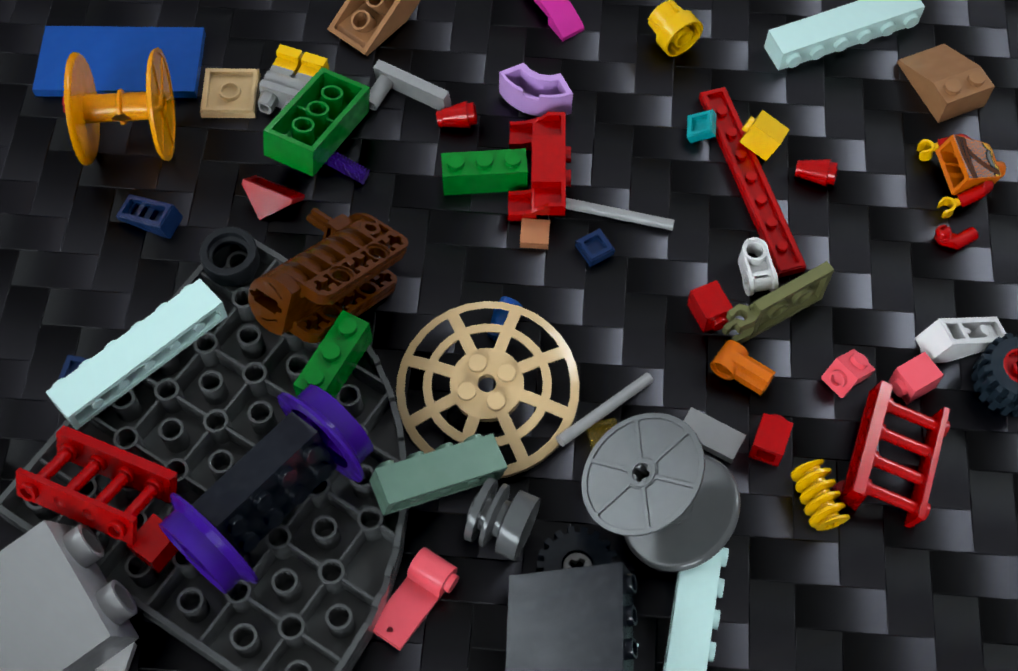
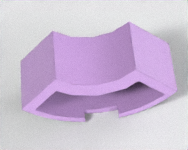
(535, 92)

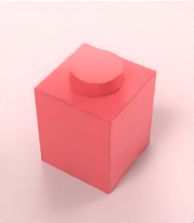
(915, 378)

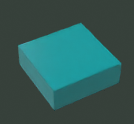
(701, 126)

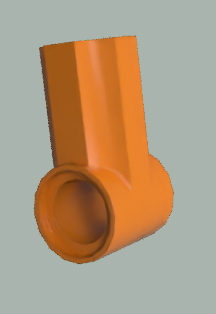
(735, 363)

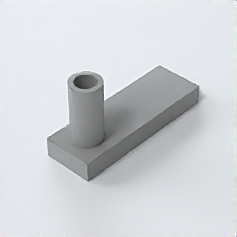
(391, 77)

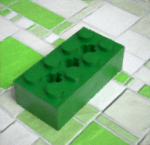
(316, 121)

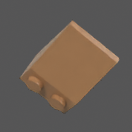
(370, 22)
(947, 81)

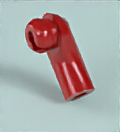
(955, 241)

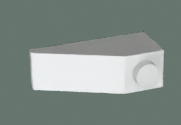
(958, 337)

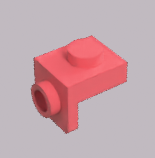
(847, 372)

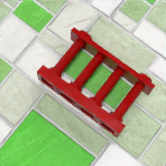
(866, 457)
(101, 459)

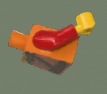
(967, 167)

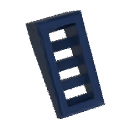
(163, 225)

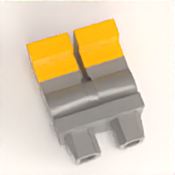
(287, 77)

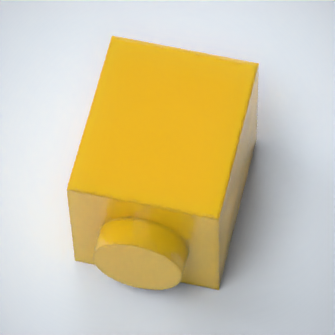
(763, 134)

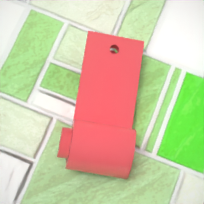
(416, 596)

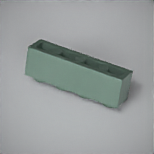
(437, 473)

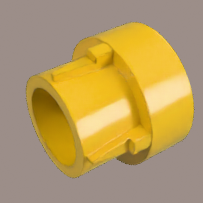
(675, 28)

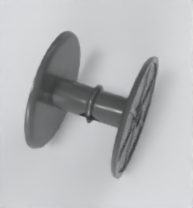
(661, 492)

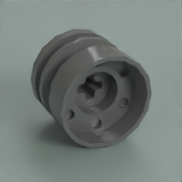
(498, 517)

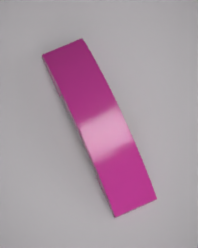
(561, 17)

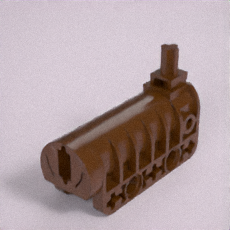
(329, 276)

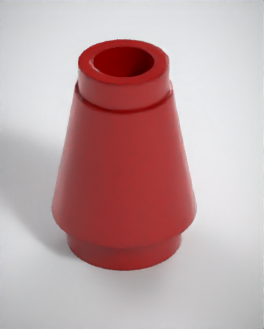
(457, 115)
(817, 171)

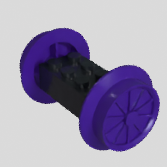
(267, 486)

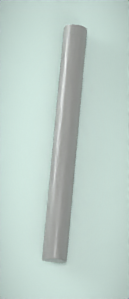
(619, 214)
(604, 409)

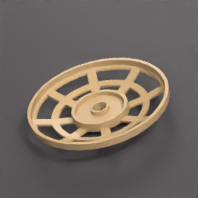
(492, 364)

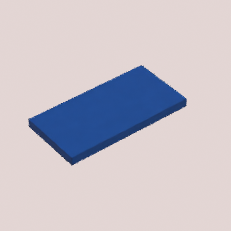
(120, 57)

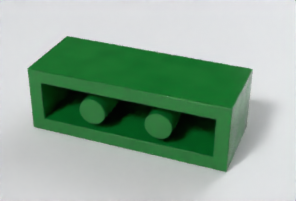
(484, 171)
(336, 355)

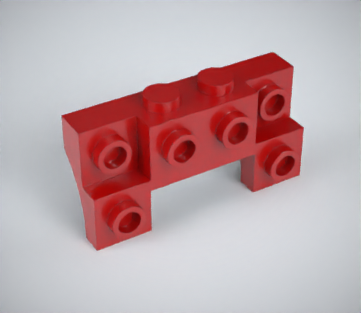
(549, 178)

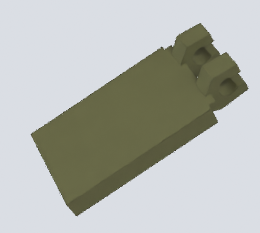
(778, 304)

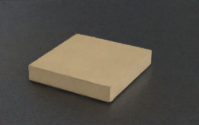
(230, 93)

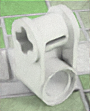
(757, 273)

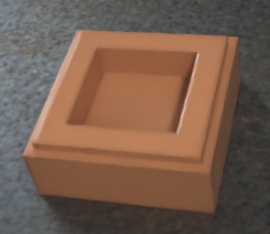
(534, 233)

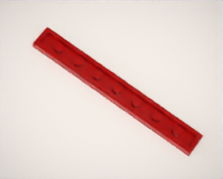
(753, 185)

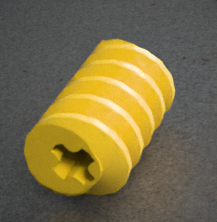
(817, 496)

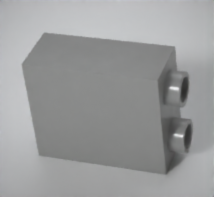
(58, 603)

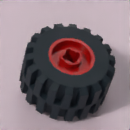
(998, 375)

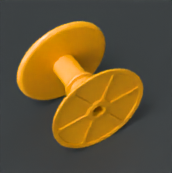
(87, 108)

